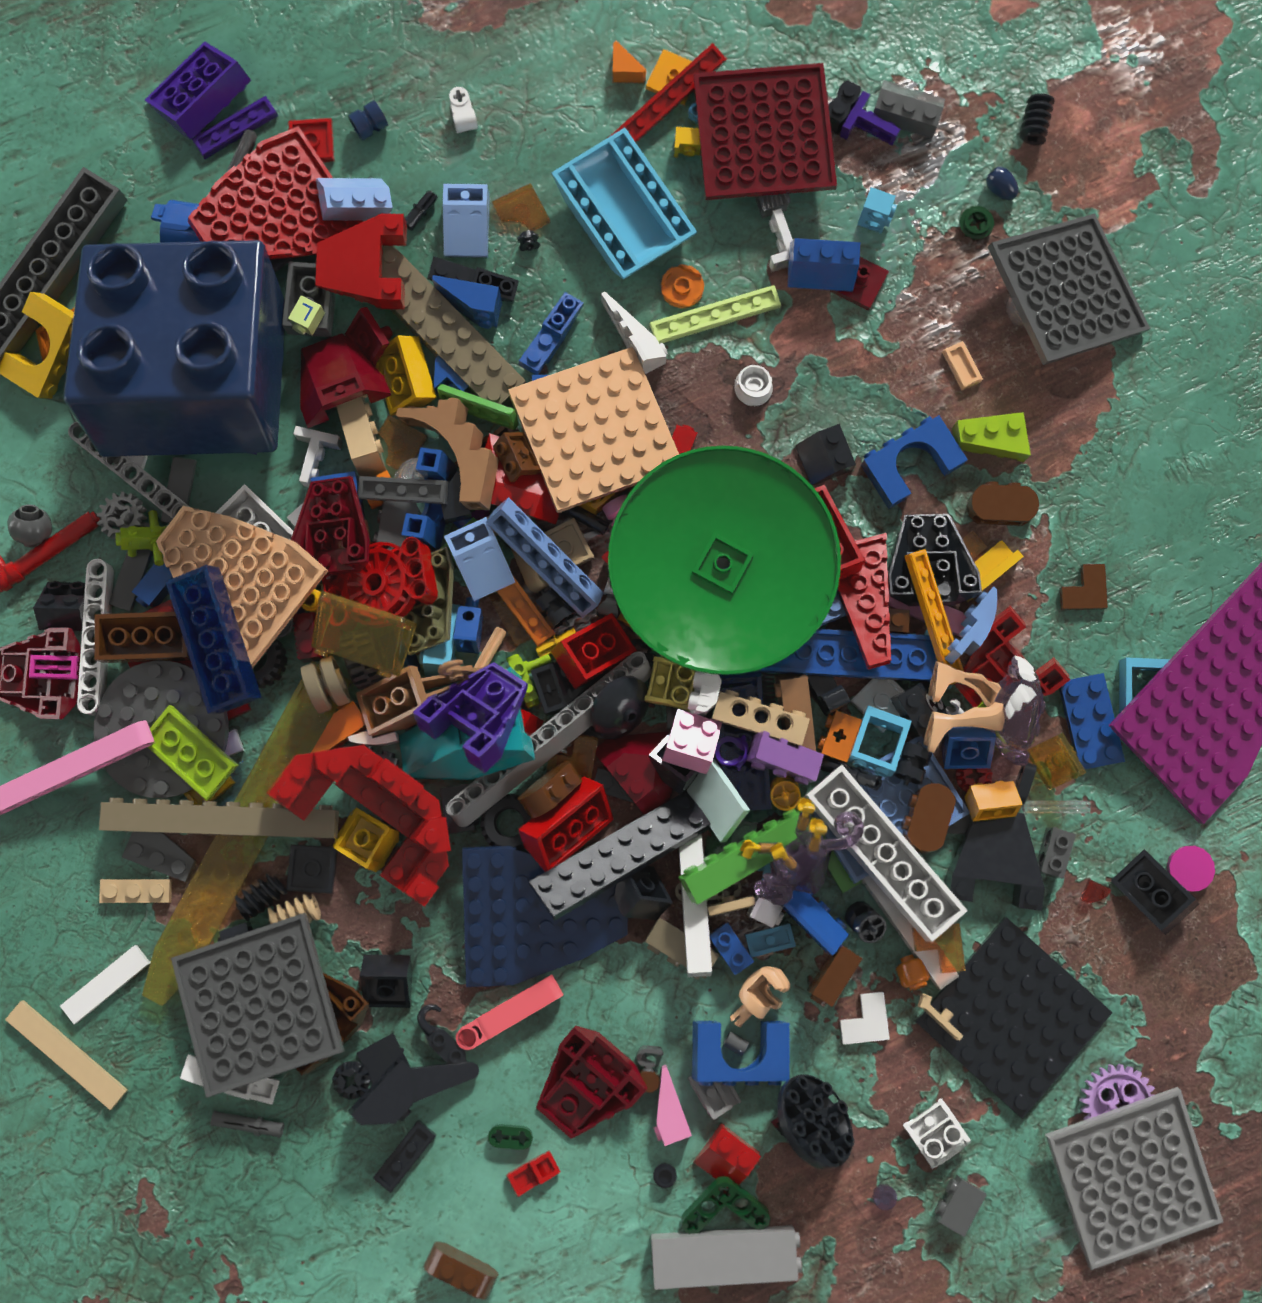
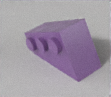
(784, 758)

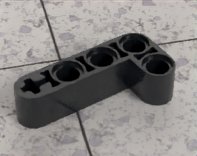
(827, 693)

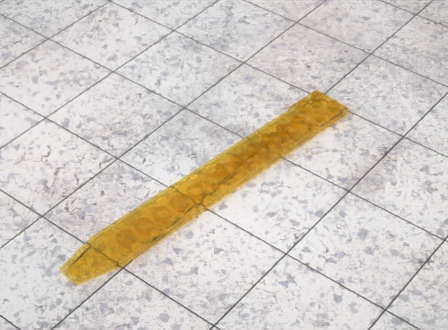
(232, 856)

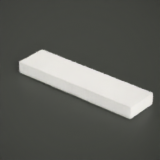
(105, 984)

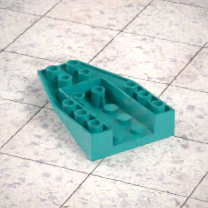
(446, 758)

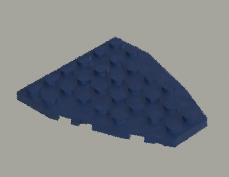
(510, 929)

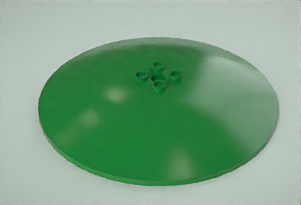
(732, 508)

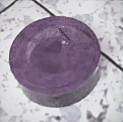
(884, 1197)

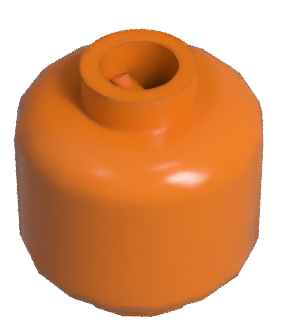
(912, 973)

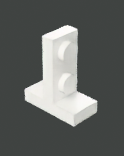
(779, 226)
(315, 451)

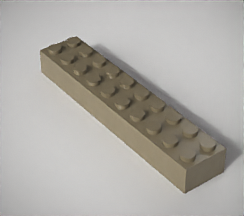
(449, 333)

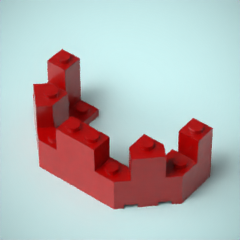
(386, 793)

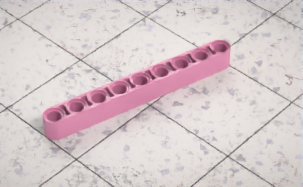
(75, 766)

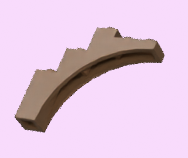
(476, 464)

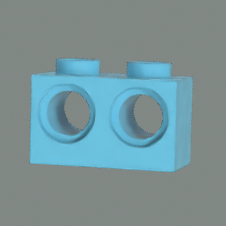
(877, 210)

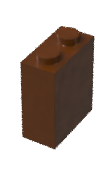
(833, 976)

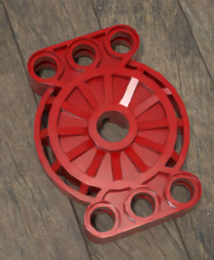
(399, 578)

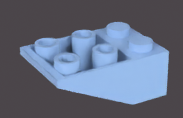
(466, 220)
(479, 559)

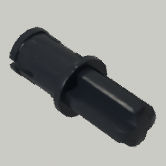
(420, 209)

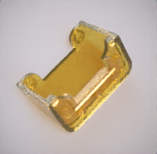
(361, 634)

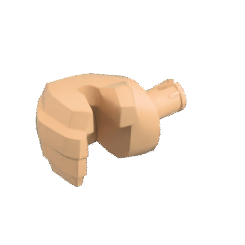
(756, 994)

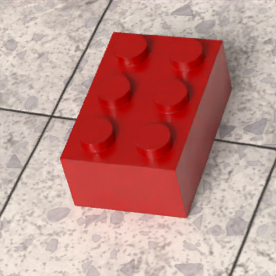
(593, 650)

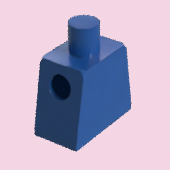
(468, 627)

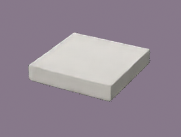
(878, 695)

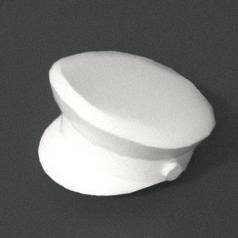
(753, 385)

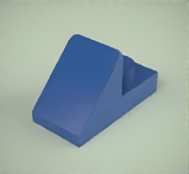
(446, 376)

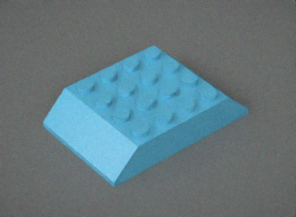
(622, 204)

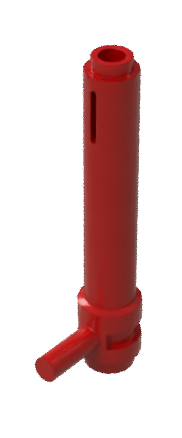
(16, 571)

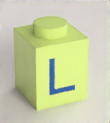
(306, 316)

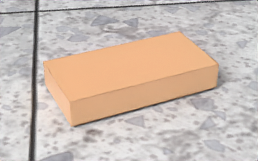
(962, 365)

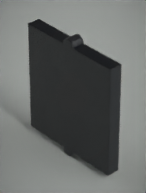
(381, 1055)

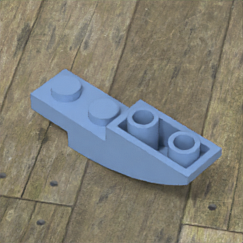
(976, 626)

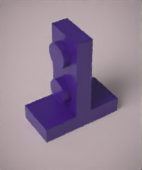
(869, 122)

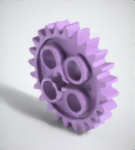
(1096, 1105)

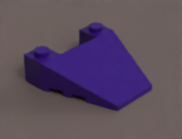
(479, 707)

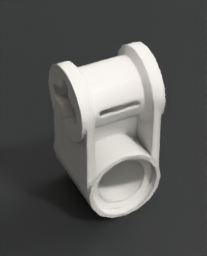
(462, 112)

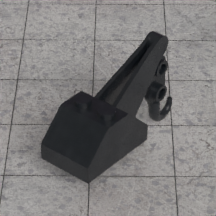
(403, 1085)

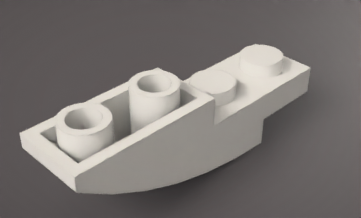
(261, 1090)

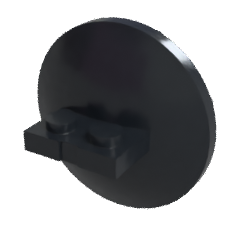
(814, 1124)

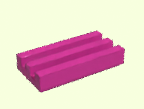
(73, 668)

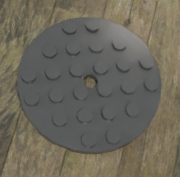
(144, 695)

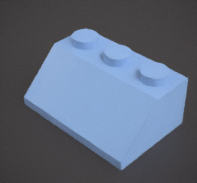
(353, 198)

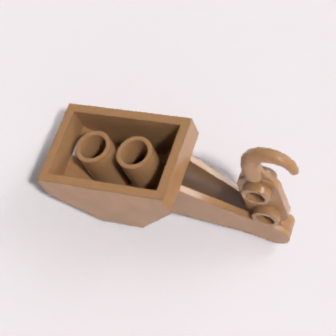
(391, 702)

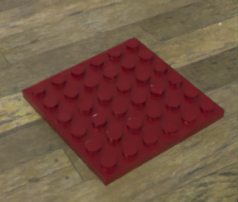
(764, 131)

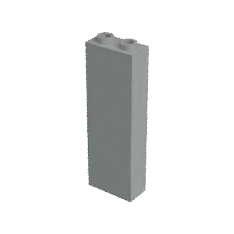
(725, 1257)

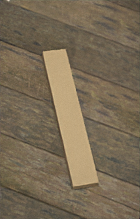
(66, 1055)

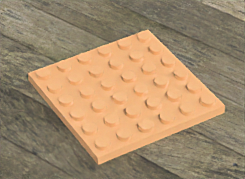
(593, 428)

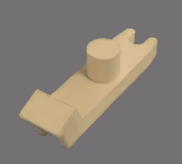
(942, 1019)

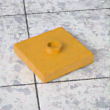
(665, 70)

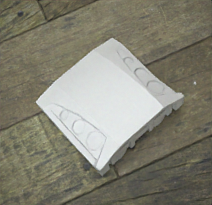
(705, 693)
(937, 1134)

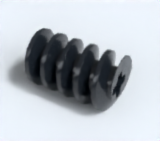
(1037, 119)
(260, 896)

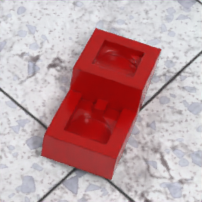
(533, 1173)

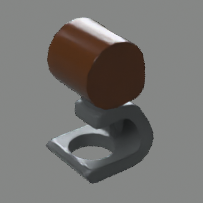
(648, 1074)

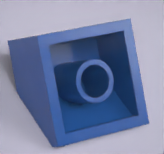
(968, 748)

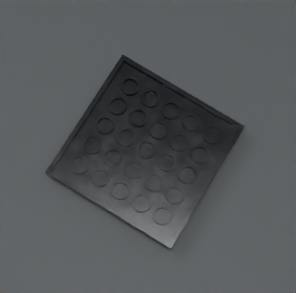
(1016, 1017)

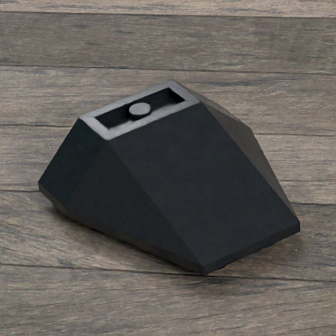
(948, 556)

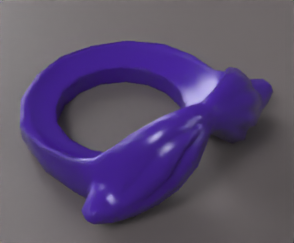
(739, 742)

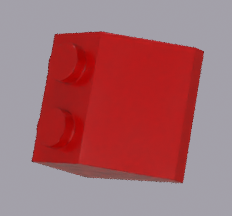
(727, 1155)

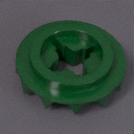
(979, 214)

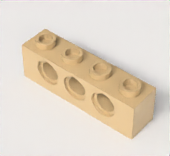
(747, 722)

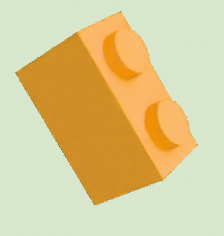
(993, 800)

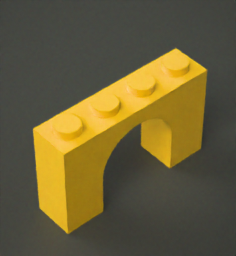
(43, 378)

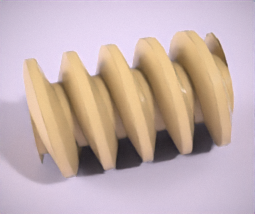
(308, 906)

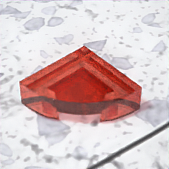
(1094, 892)

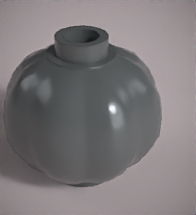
(29, 525)

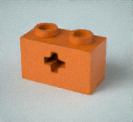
(848, 727)

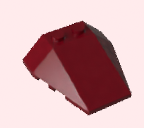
(40, 696)
(588, 1082)

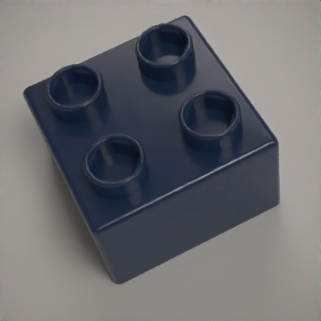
(177, 348)

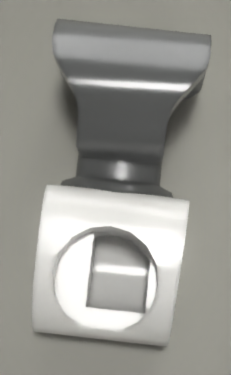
(609, 605)

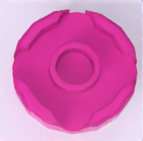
(1191, 867)

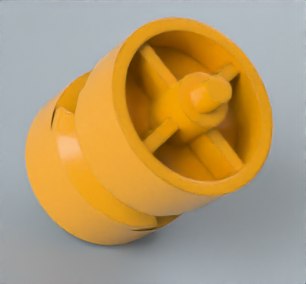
(784, 793)

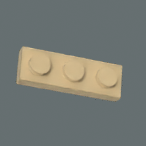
(135, 891)

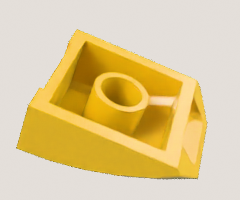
(366, 840)

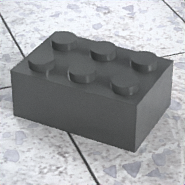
(300, 282)

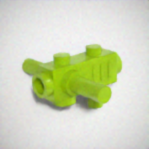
(140, 538)
(523, 669)

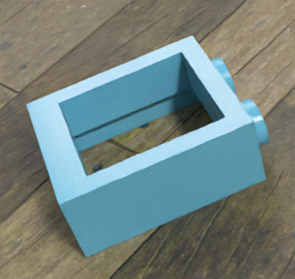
(1125, 675)
(887, 721)

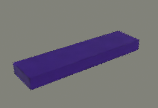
(234, 127)

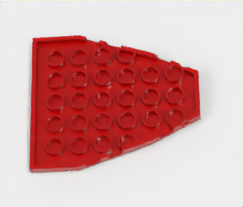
(270, 200)

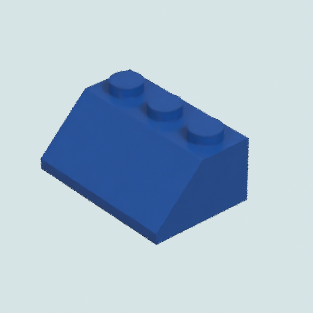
(823, 264)
(816, 921)

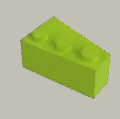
(994, 435)

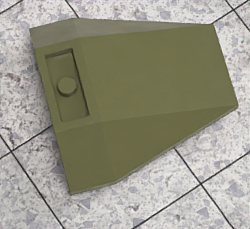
(434, 619)

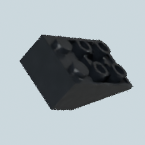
(556, 689)

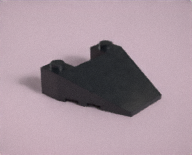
(1000, 853)

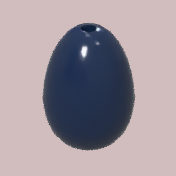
(1002, 183)

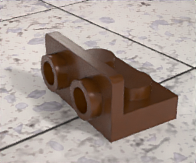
(516, 455)

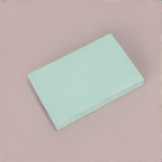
(718, 801)

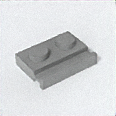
(715, 1098)

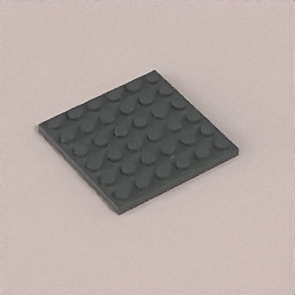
(1068, 288)
(257, 1005)

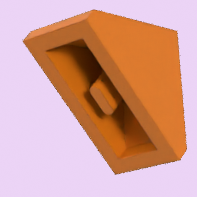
(626, 67)

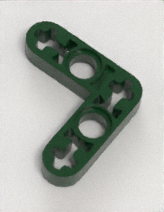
(727, 1199)

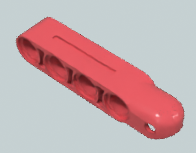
(508, 1013)

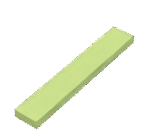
(715, 314)

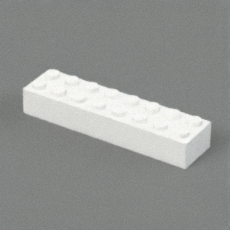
(888, 856)

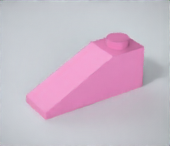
(670, 1117)

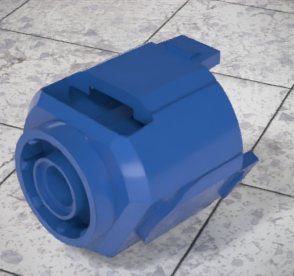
(174, 221)

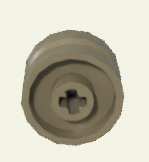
(325, 684)

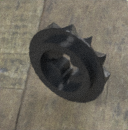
(361, 1079)

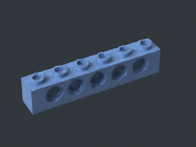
(545, 557)

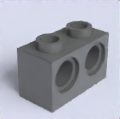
(1055, 852)

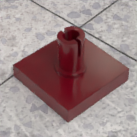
(867, 284)
(368, 336)

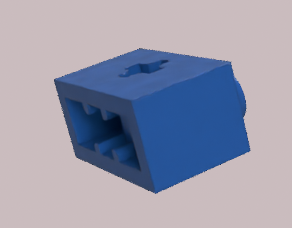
(730, 948)

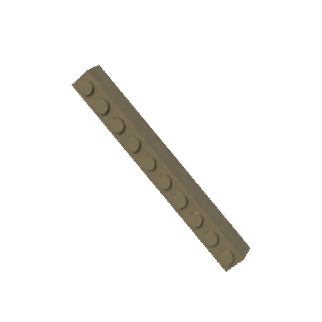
(216, 819)

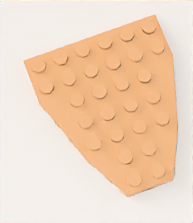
(261, 570)

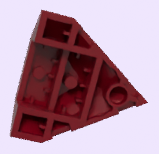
(630, 765)

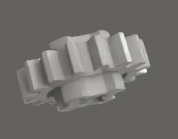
(119, 515)

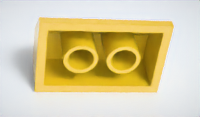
(406, 374)

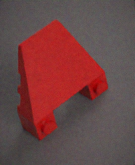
(353, 261)
(996, 655)

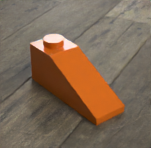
(344, 723)

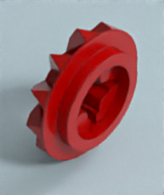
(965, 783)

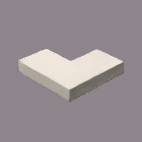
(871, 1026)

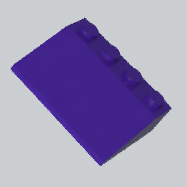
(198, 90)

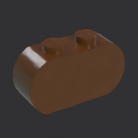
(1003, 504)
(550, 789)
(928, 817)
(461, 1270)

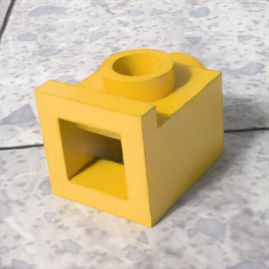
(687, 141)

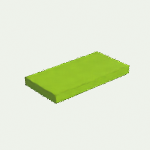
(190, 753)

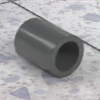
(735, 1043)

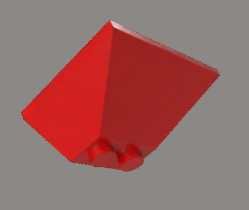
(527, 492)

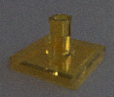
(1056, 761)

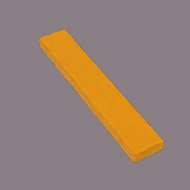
(931, 606)

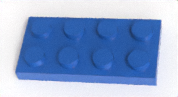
(1088, 716)

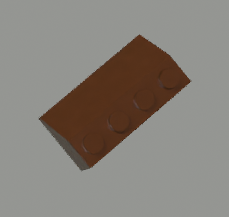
(138, 638)

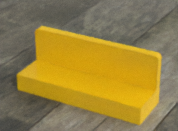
(995, 563)

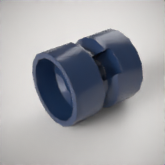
(368, 120)

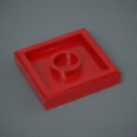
(319, 134)

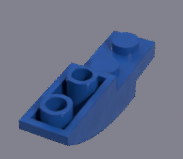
(552, 334)

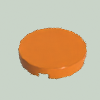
(682, 286)

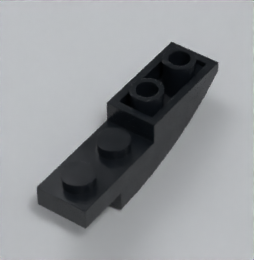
(448, 269)

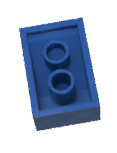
(474, 300)

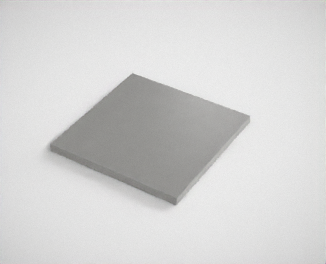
(1134, 1178)

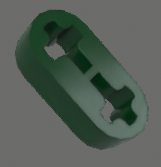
(510, 1143)

